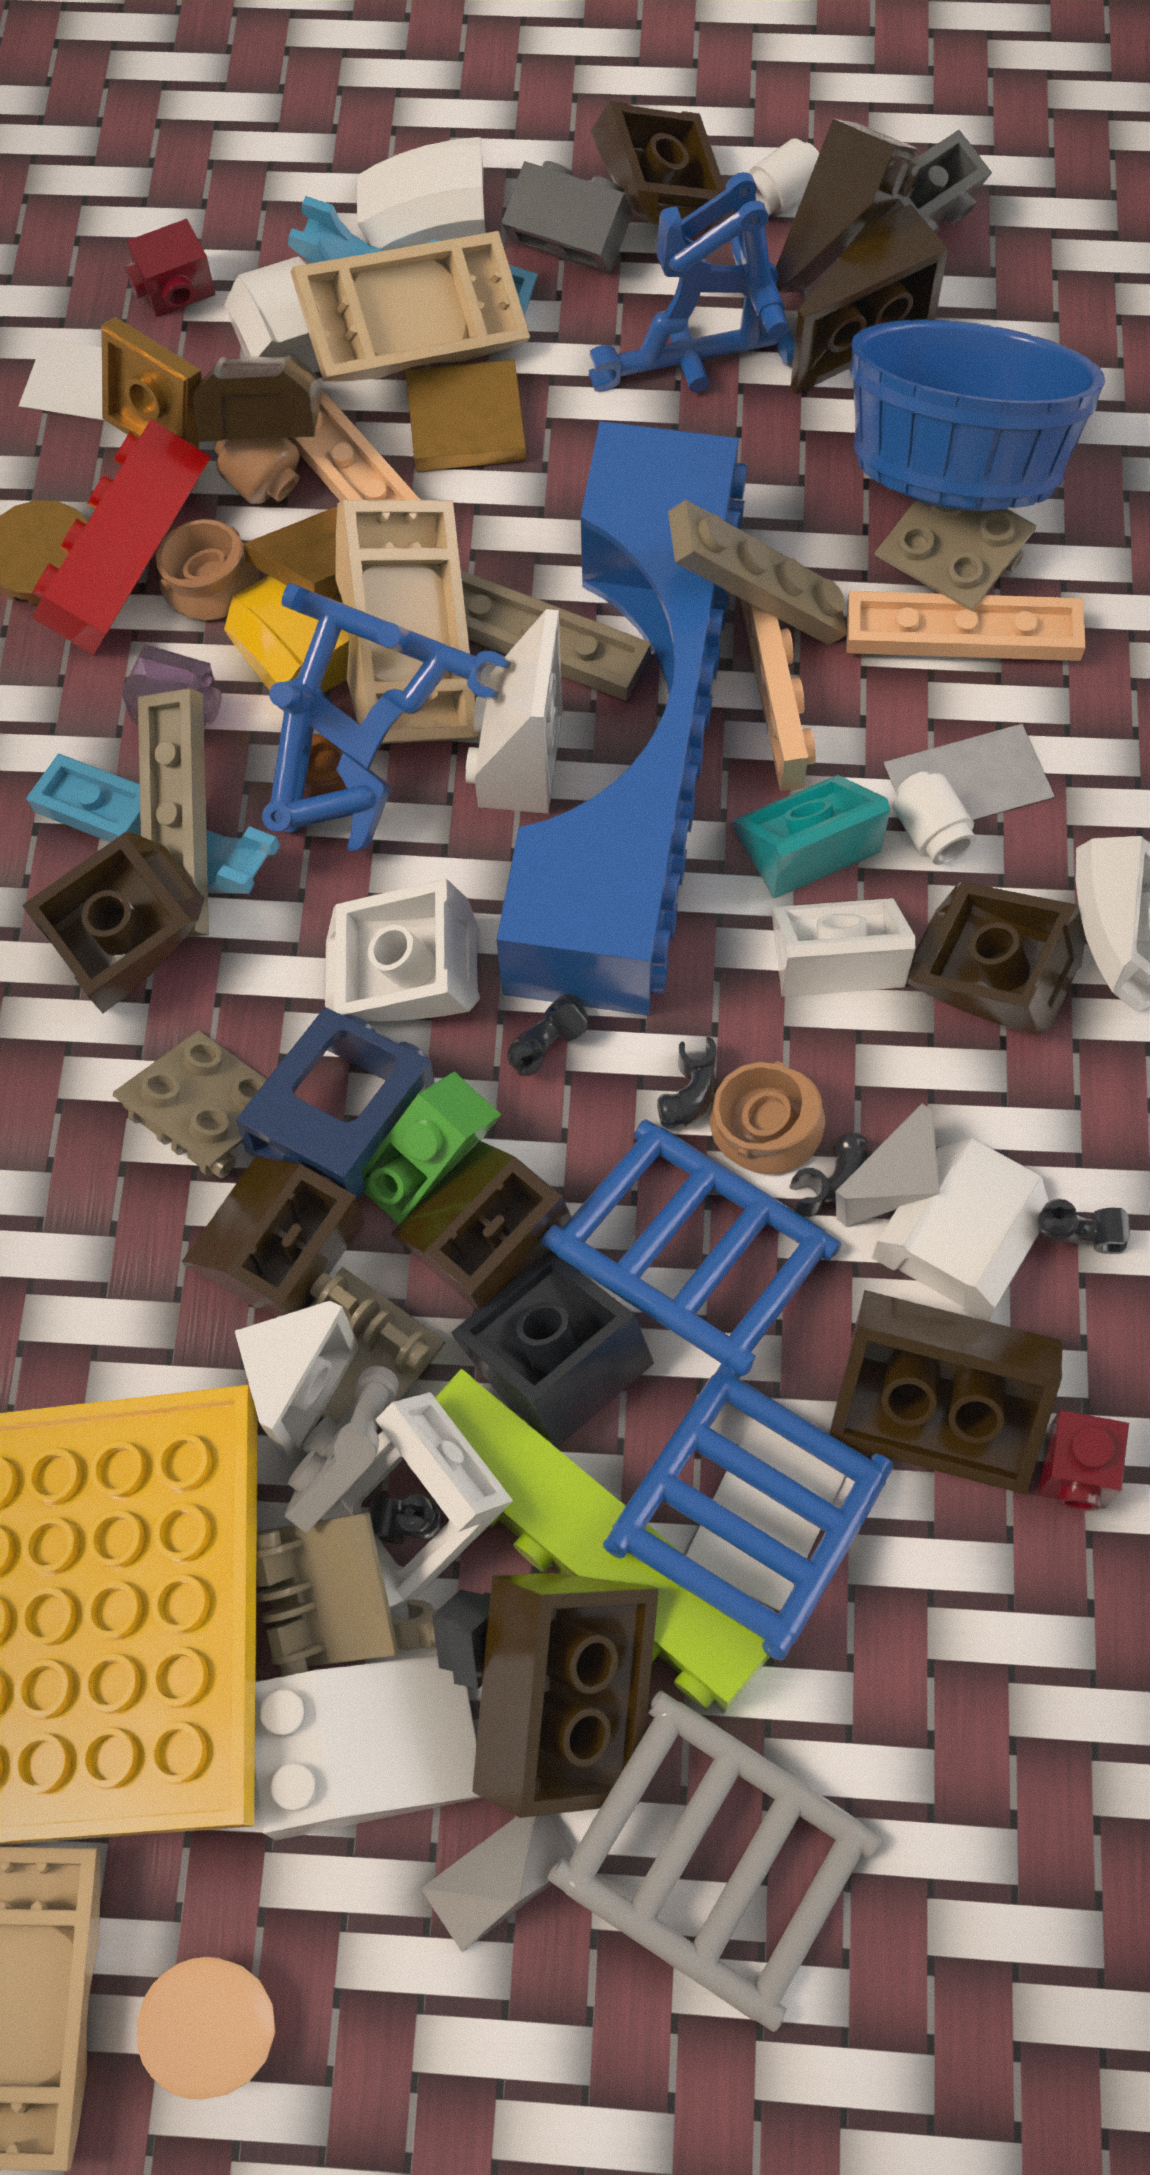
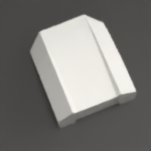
(423, 195)
(269, 314)
(1116, 912)
(403, 954)
(972, 1232)

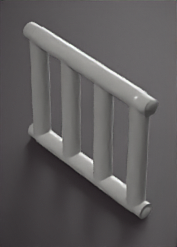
(639, 1916)

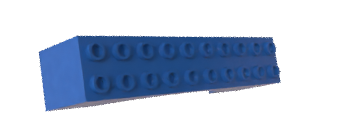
(600, 883)

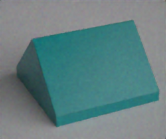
(813, 833)

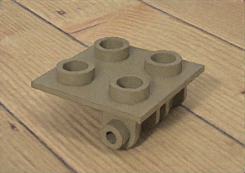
(956, 549)
(194, 1101)
(384, 1335)
(324, 1594)

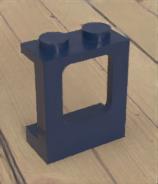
(293, 1131)

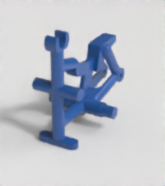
(753, 276)
(310, 708)

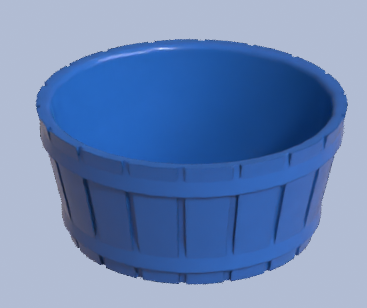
(968, 411)

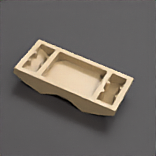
(410, 307)
(405, 569)
(44, 2000)

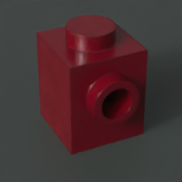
(169, 268)
(1083, 1460)

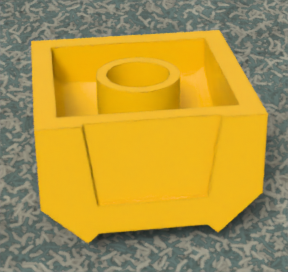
(278, 638)

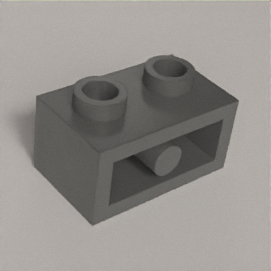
(946, 182)
(568, 215)

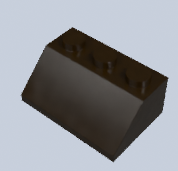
(947, 1391)
(562, 1690)

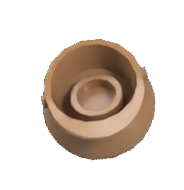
(203, 568)
(767, 1118)

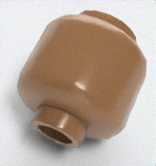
(259, 467)

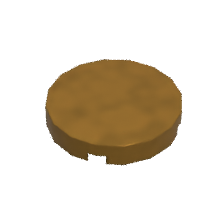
(31, 541)

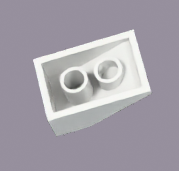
(521, 726)
(361, 1745)

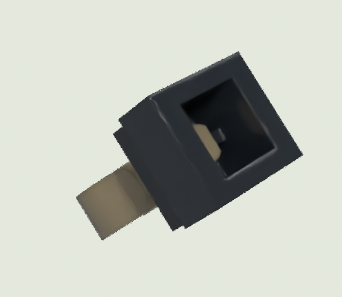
(454, 1629)

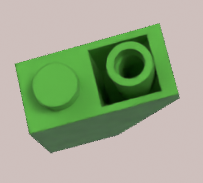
(426, 1145)

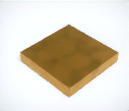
(146, 383)
(465, 415)
(299, 553)

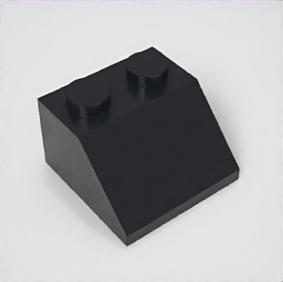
(555, 1347)

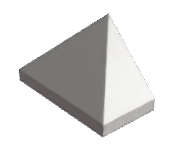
(895, 1174)
(496, 1877)

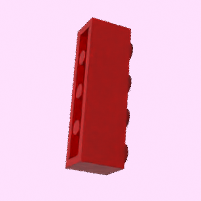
(120, 536)

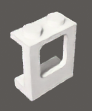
(452, 1474)

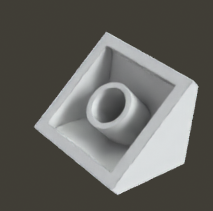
(842, 947)
(296, 1369)

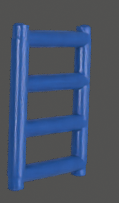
(680, 1313)
(809, 1576)

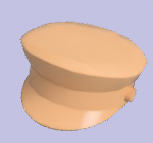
(205, 2028)

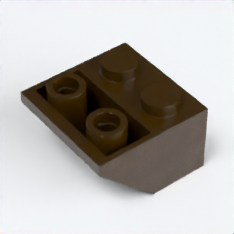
(483, 1223)
(276, 1235)

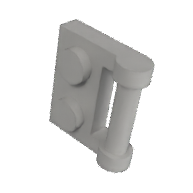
(340, 1449)

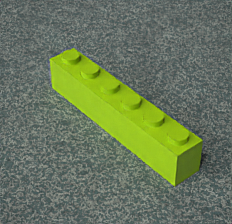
(563, 1524)

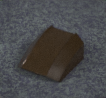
(658, 158)
(257, 399)
(118, 916)
(1000, 955)

